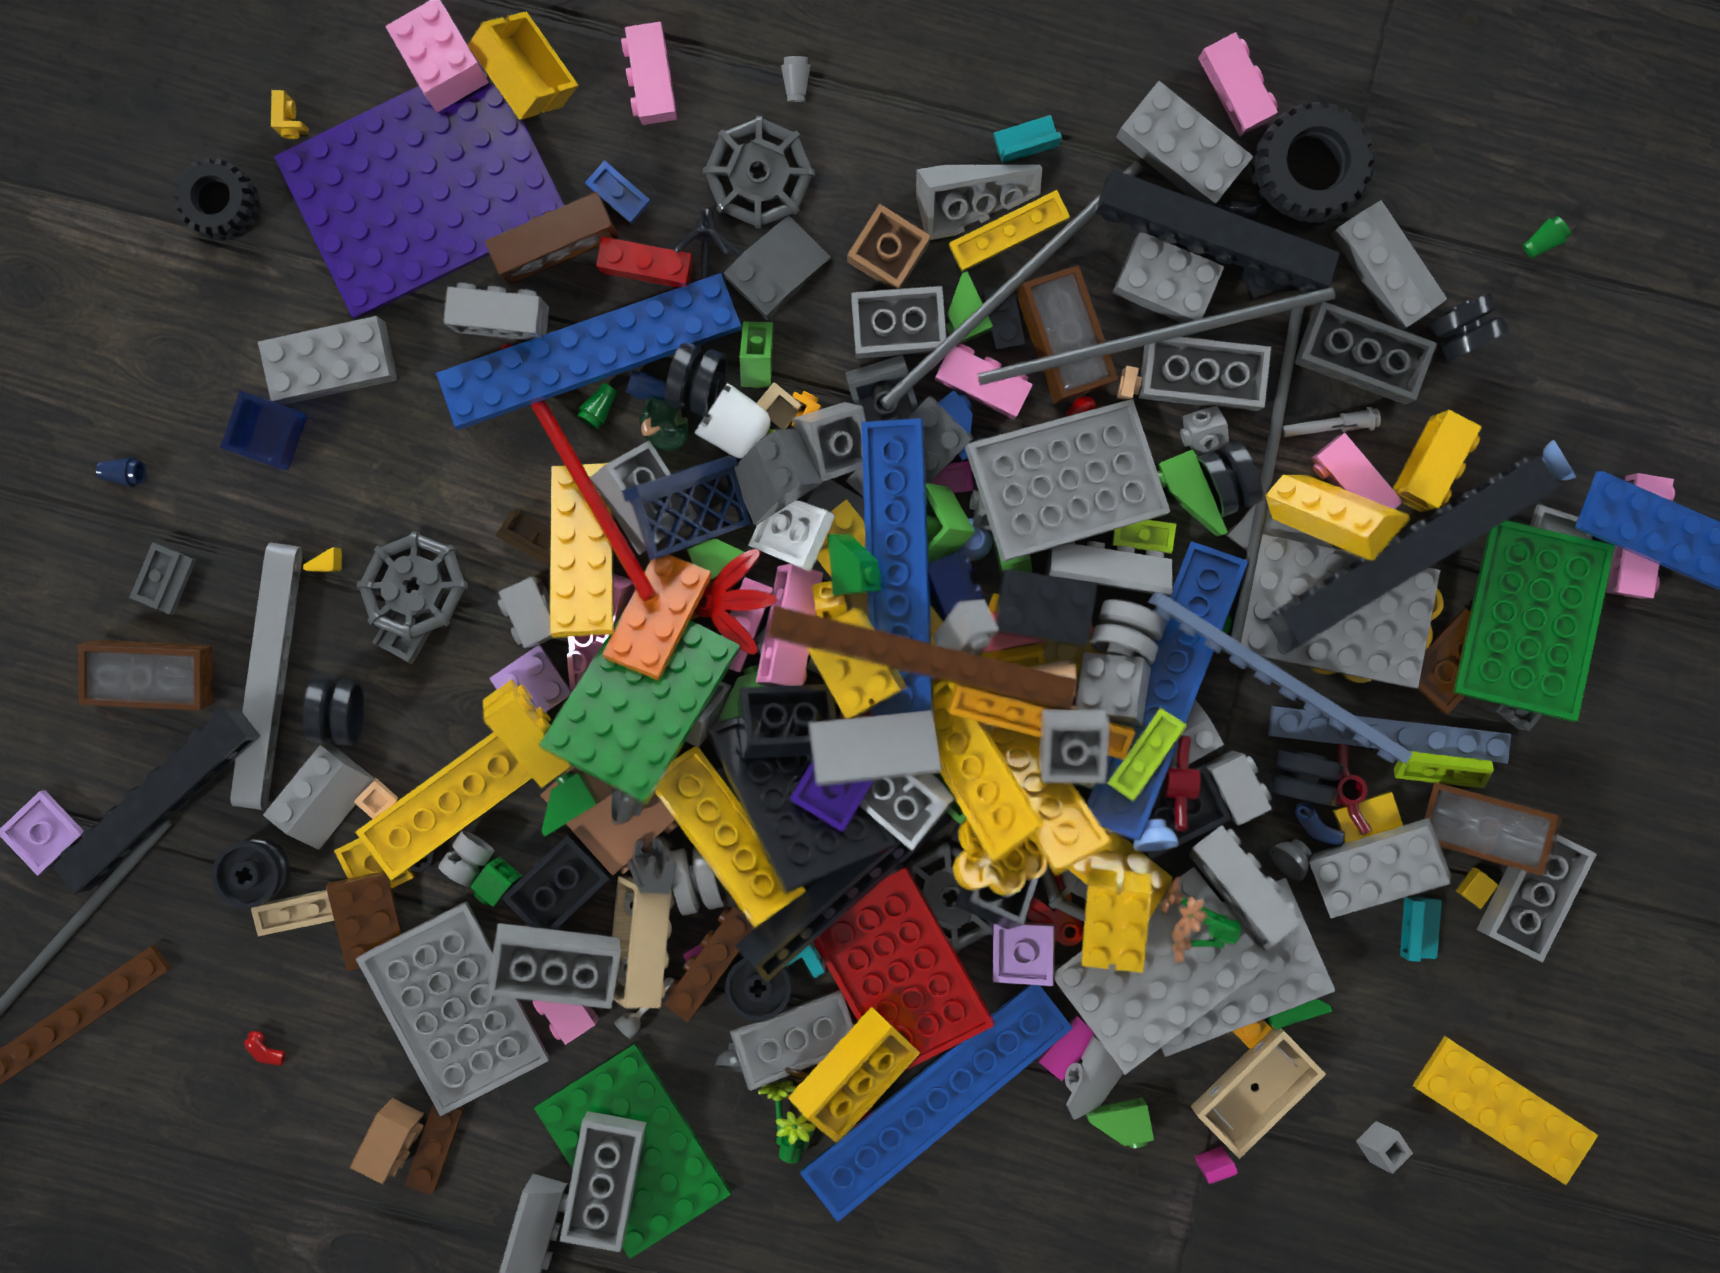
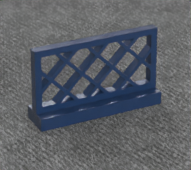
(675, 483)

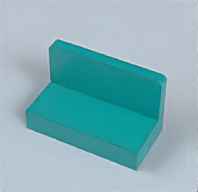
(1026, 139)
(1420, 928)
(812, 959)

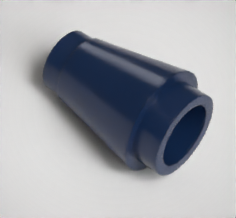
(644, 385)
(122, 471)

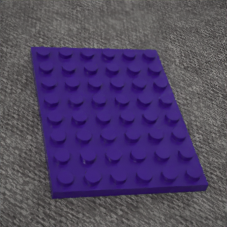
(415, 191)

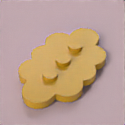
(976, 869)

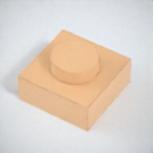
(1129, 383)
(375, 798)

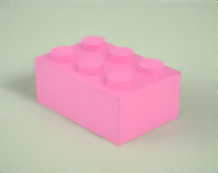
(437, 54)

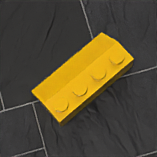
(1334, 514)
(853, 1075)

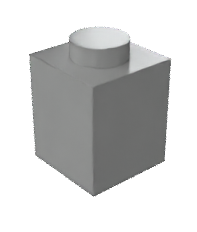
(1384, 1147)

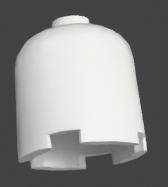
(734, 423)

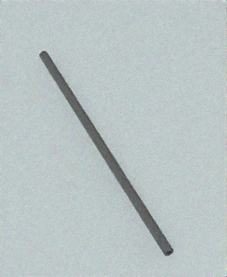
(996, 299)
(1156, 336)
(1268, 470)
(79, 918)

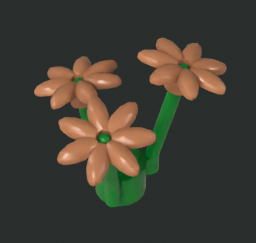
(1220, 927)

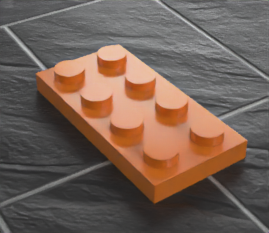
(654, 627)

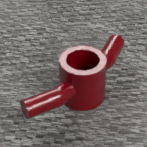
(1182, 783)
(1360, 791)

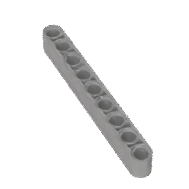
(267, 673)

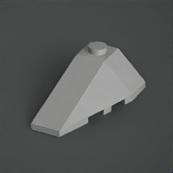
(963, 194)

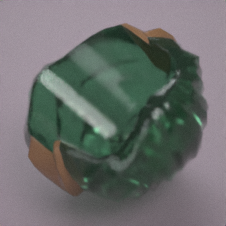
(663, 425)

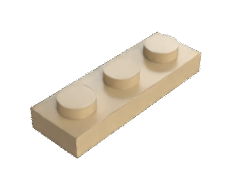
(292, 913)

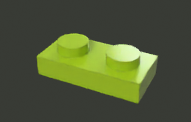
(1146, 536)

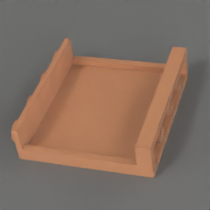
(615, 843)

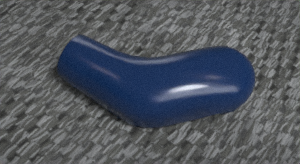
(1315, 827)

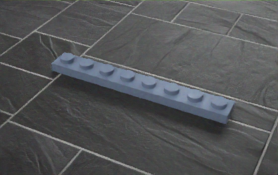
(1410, 735)

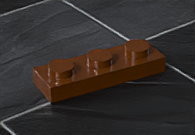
(433, 1150)

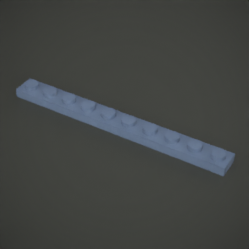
(1268, 673)

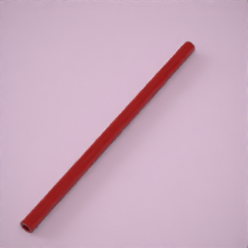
(593, 498)

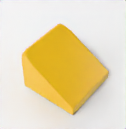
(326, 562)
(1477, 887)

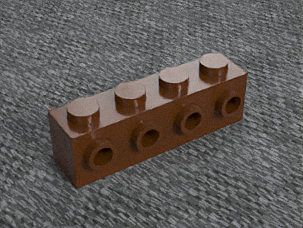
(710, 966)

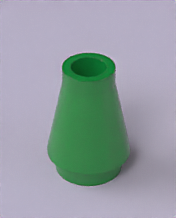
(1547, 237)
(597, 406)

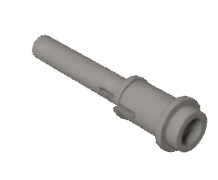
(1346, 422)

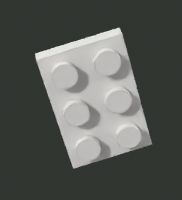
(793, 534)

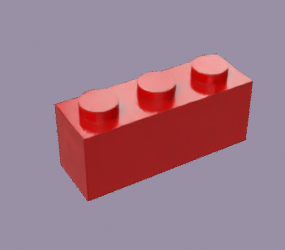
(644, 263)

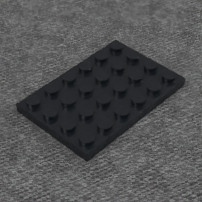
(793, 839)

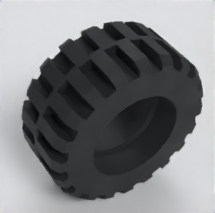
(1343, 140)

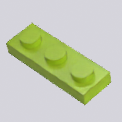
(1147, 754)
(1445, 770)

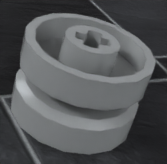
(1128, 630)
(695, 878)

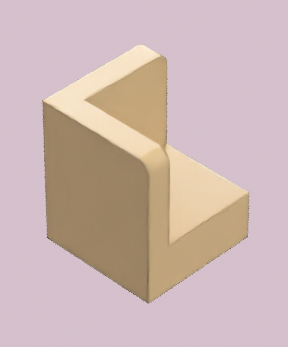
(779, 405)

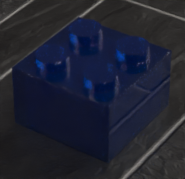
(263, 431)
(952, 583)

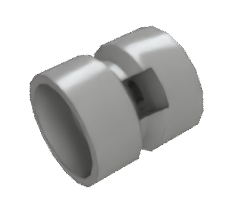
(464, 862)

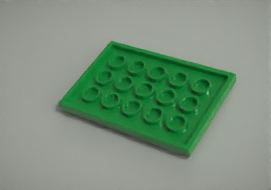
(1534, 620)
(632, 725)
(674, 1169)

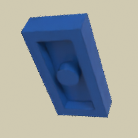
(618, 192)

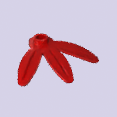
(721, 600)
(1041, 913)

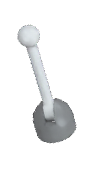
(630, 1022)

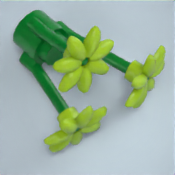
(792, 1134)

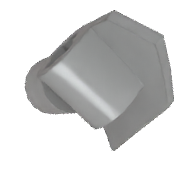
(1091, 1079)

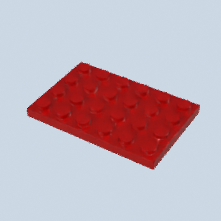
(901, 963)

